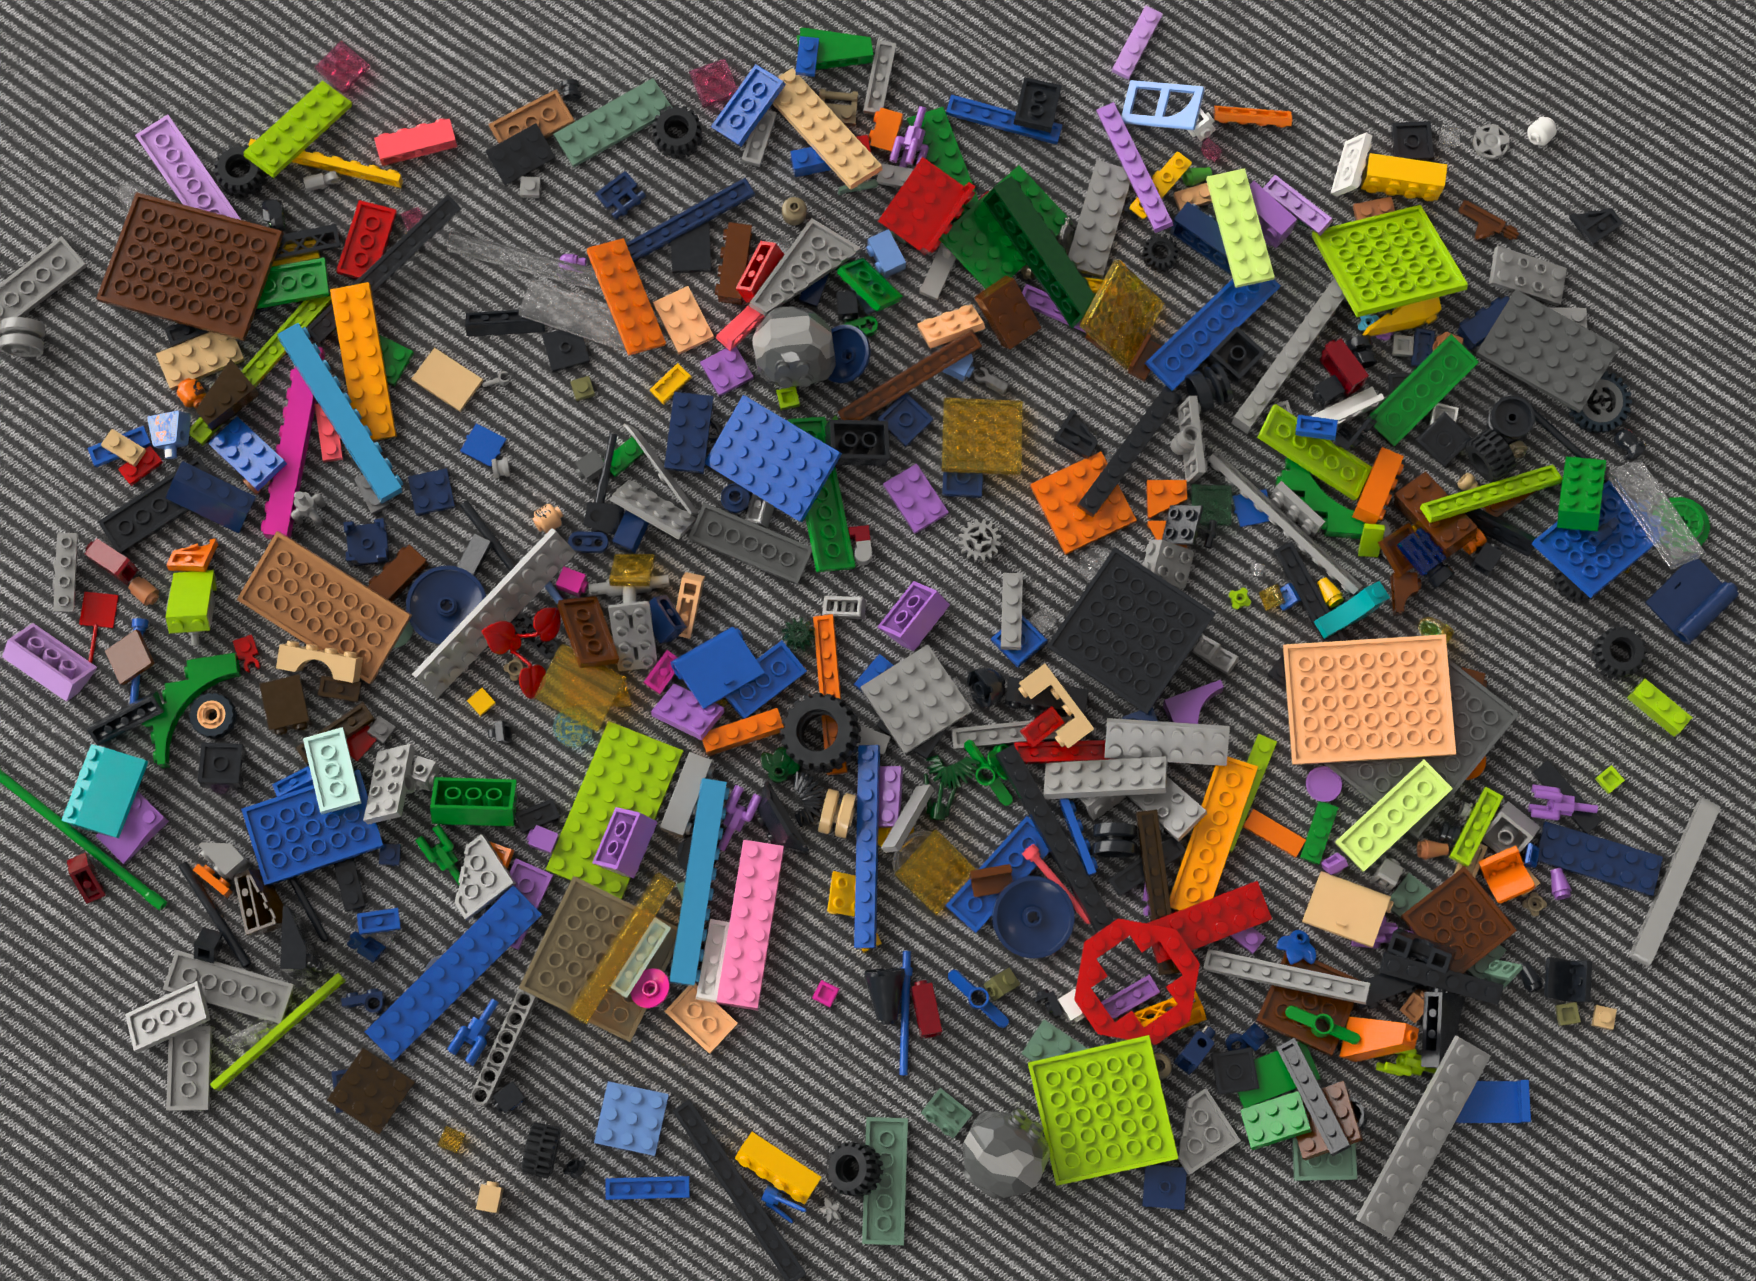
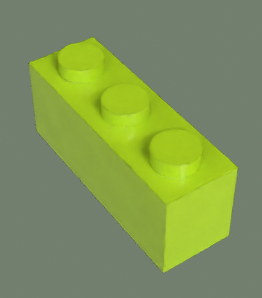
(1659, 707)

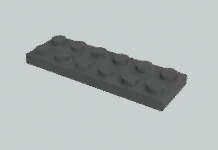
(750, 543)

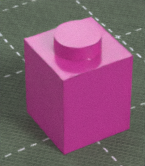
(572, 582)

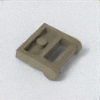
(845, 113)

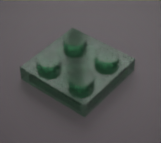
(1216, 503)

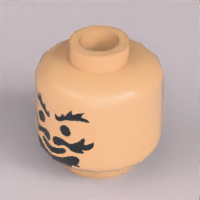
(547, 518)

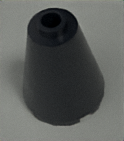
(885, 992)

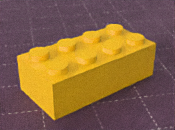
(1403, 177)

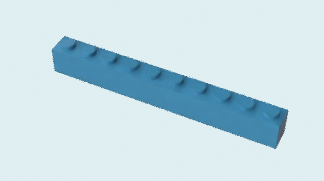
(340, 413)
(698, 881)

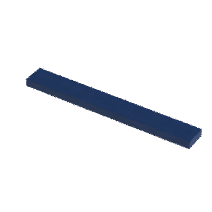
(690, 219)

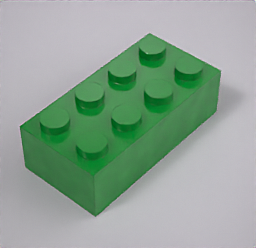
(1581, 494)
(474, 801)

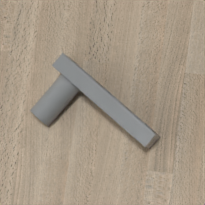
(938, 273)

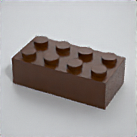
(1447, 533)

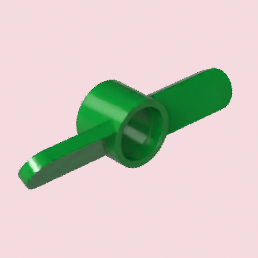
(995, 783)
(1309, 1019)

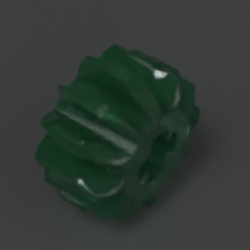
(790, 636)

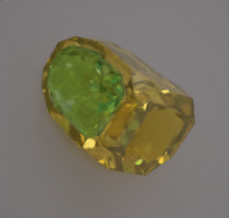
(1432, 626)

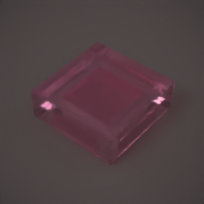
(411, 217)

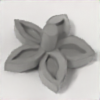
(831, 1209)

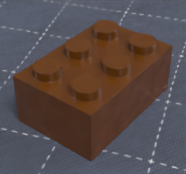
(1007, 312)

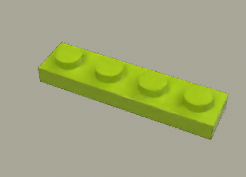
(1476, 827)

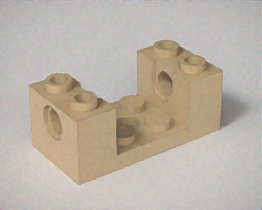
(1076, 727)

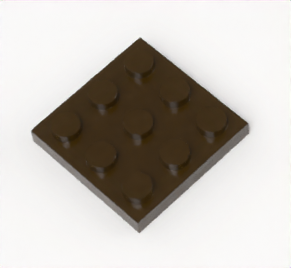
(370, 1091)

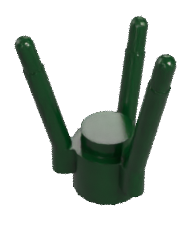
(938, 810)

